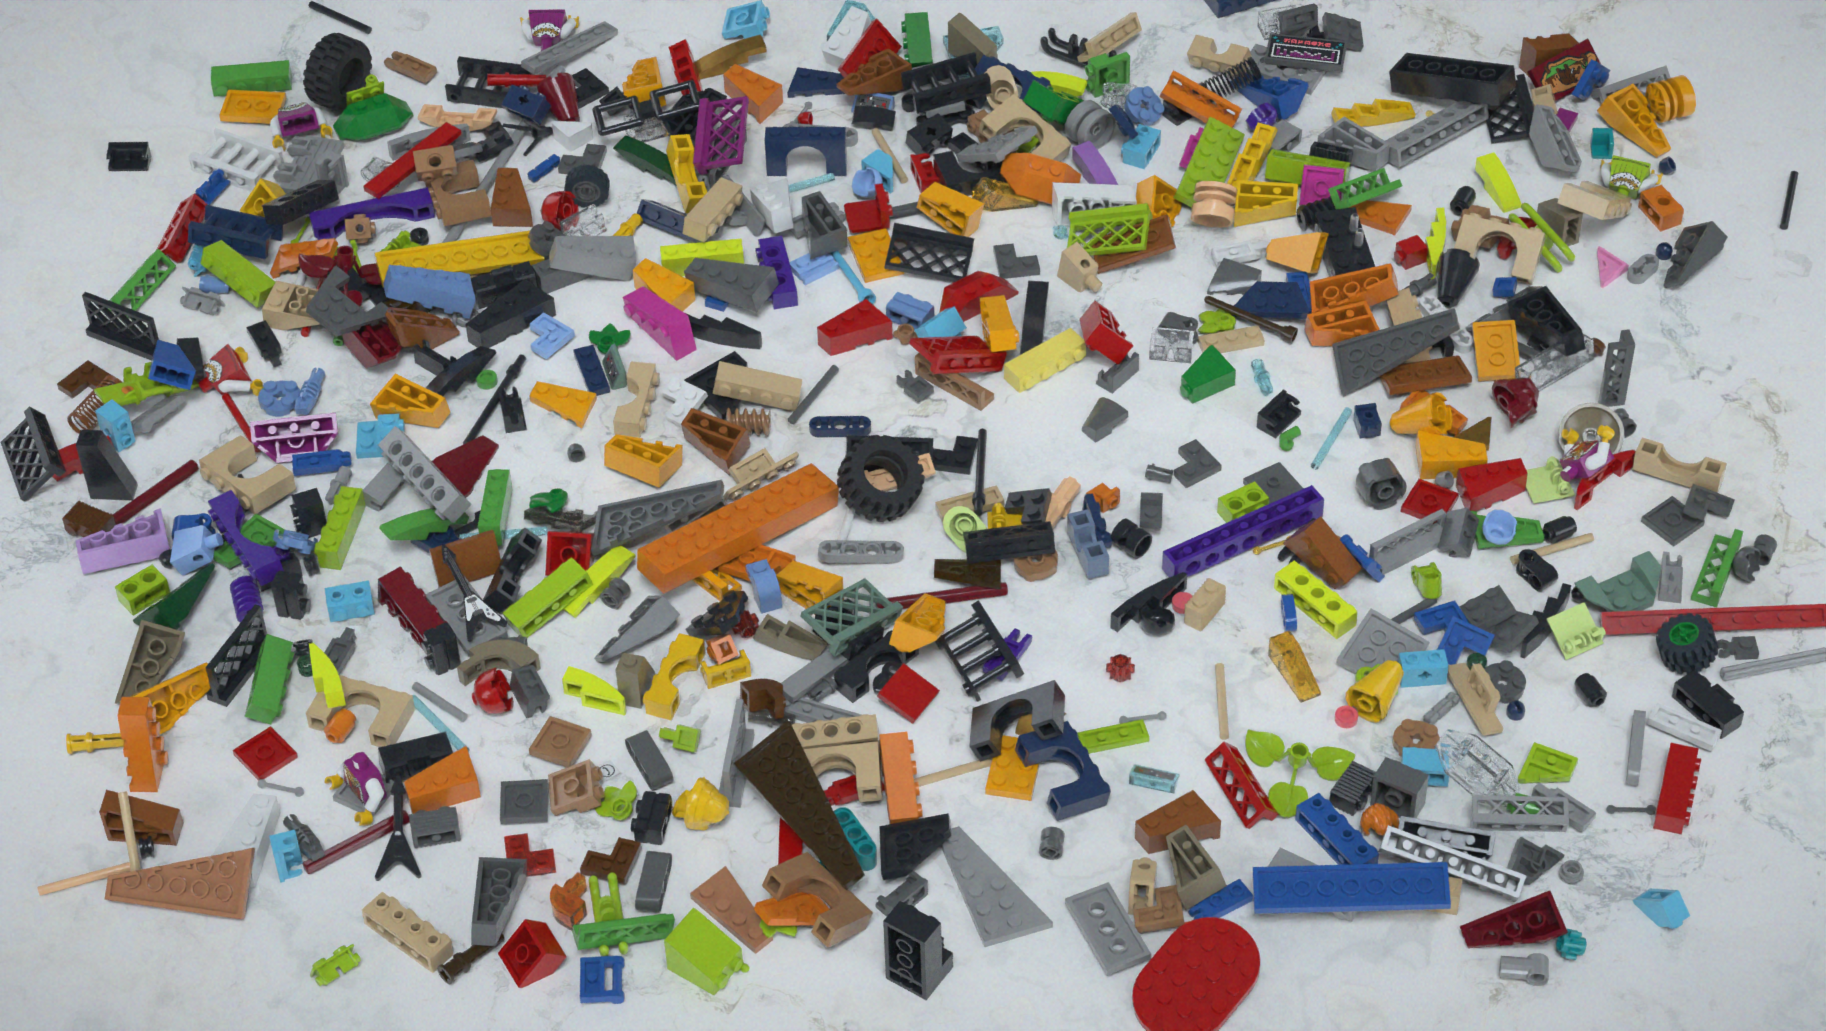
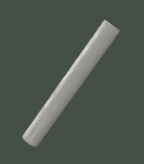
(439, 701)

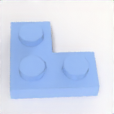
(552, 335)

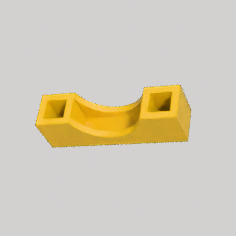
(681, 155)
(683, 656)

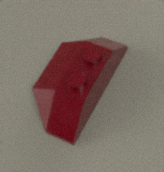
(372, 344)

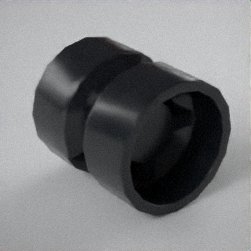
(1131, 538)

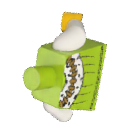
(1628, 176)

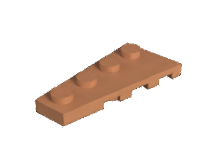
(731, 908)

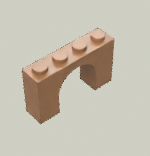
(459, 207)
(807, 875)

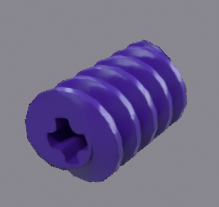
(244, 596)

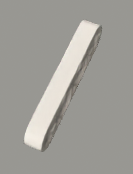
(1460, 336)

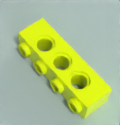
(1316, 599)

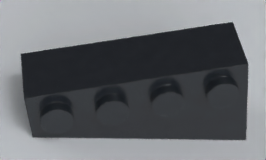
(509, 315)
(1548, 321)

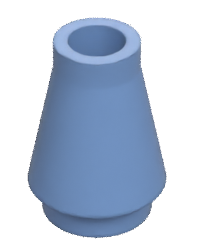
(212, 284)

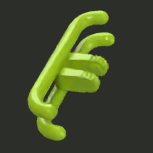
(1550, 235)
(607, 907)

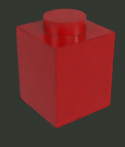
(1411, 252)

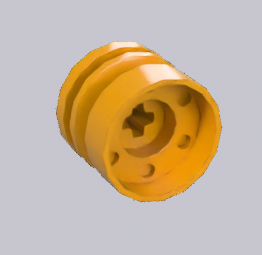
(1671, 98)

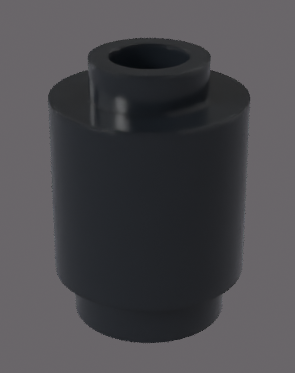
(1463, 199)
(1559, 529)
(1590, 690)

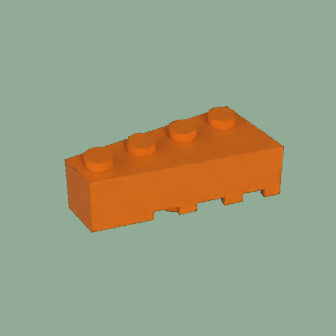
(1369, 284)
(142, 743)
(898, 777)

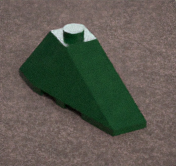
(177, 603)

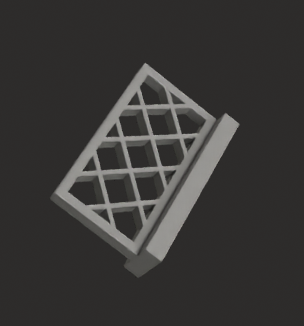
(739, 743)

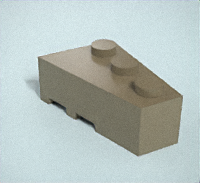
(1193, 868)

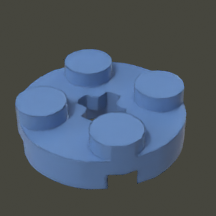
(1149, 99)
(272, 390)
(295, 540)

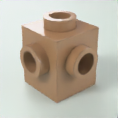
(352, 228)

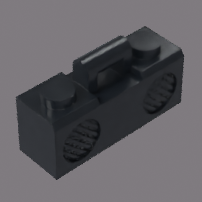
(492, 286)
(1708, 703)
(413, 756)

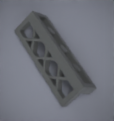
(1621, 372)

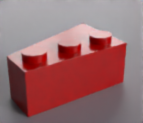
(1490, 482)

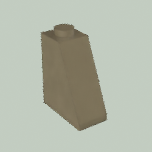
(968, 38)
(1562, 219)
(634, 678)

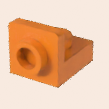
(1106, 497)

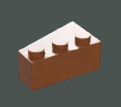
(510, 201)
(716, 438)
(1323, 552)
(148, 819)

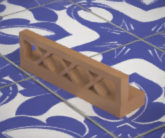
(955, 384)

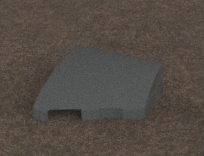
(1233, 278)
(1102, 419)
(1532, 859)

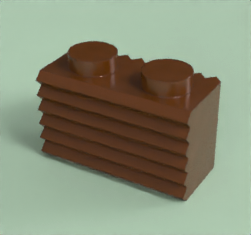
(87, 520)

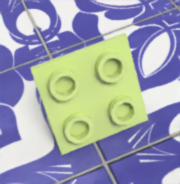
(1546, 482)
(1575, 631)

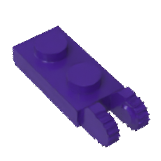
(1017, 649)

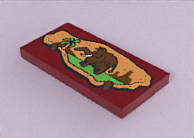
(1564, 69)

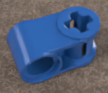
(188, 521)

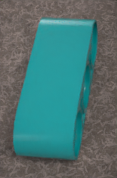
(858, 838)

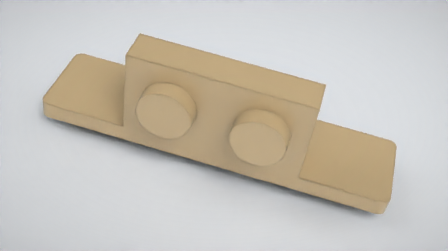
(755, 469)
(1477, 695)

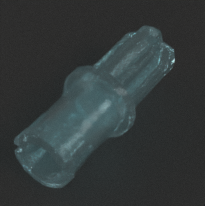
(1262, 376)

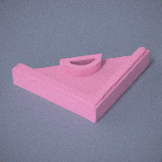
(1609, 267)

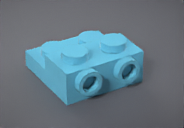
(746, 20)
(372, 433)

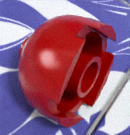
(558, 207)
(491, 692)

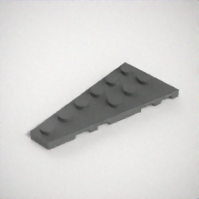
(1377, 352)
(637, 516)

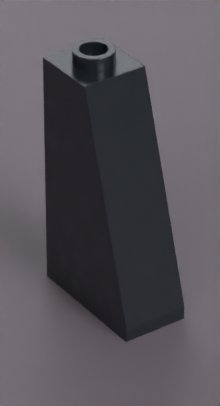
(103, 468)

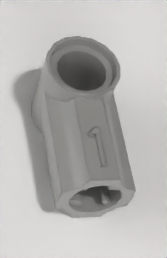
(1533, 968)

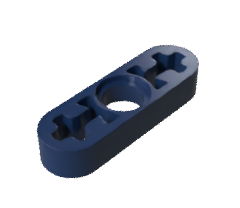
(825, 421)

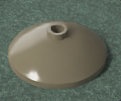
(1586, 420)

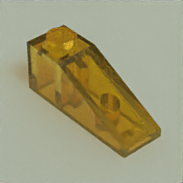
(999, 196)
(1293, 666)

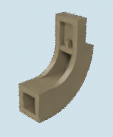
(498, 654)

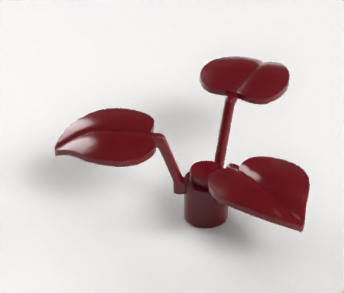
(319, 265)

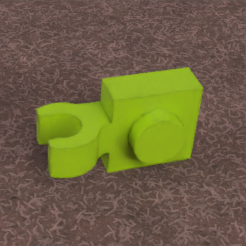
(683, 737)

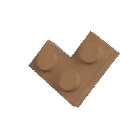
(1165, 915)

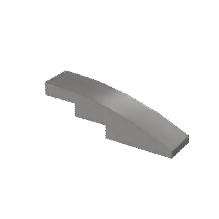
(401, 145)

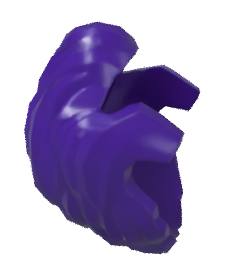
(1264, 114)

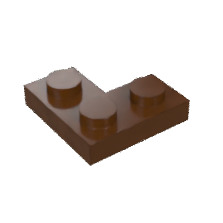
(84, 376)
(620, 861)

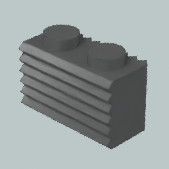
(435, 827)

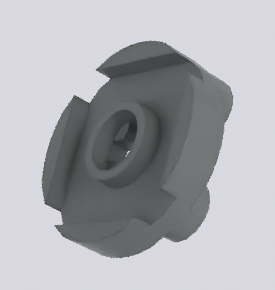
(539, 235)
(1512, 675)

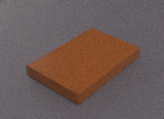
(475, 556)

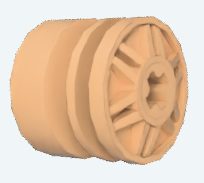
(1214, 204)

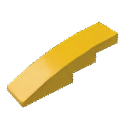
(1378, 113)
(1253, 155)

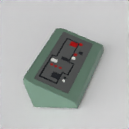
(614, 368)

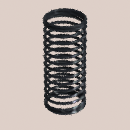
(1254, 69)

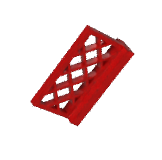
(958, 354)

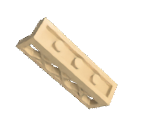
(1111, 37)

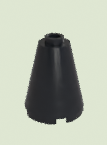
(1455, 275)

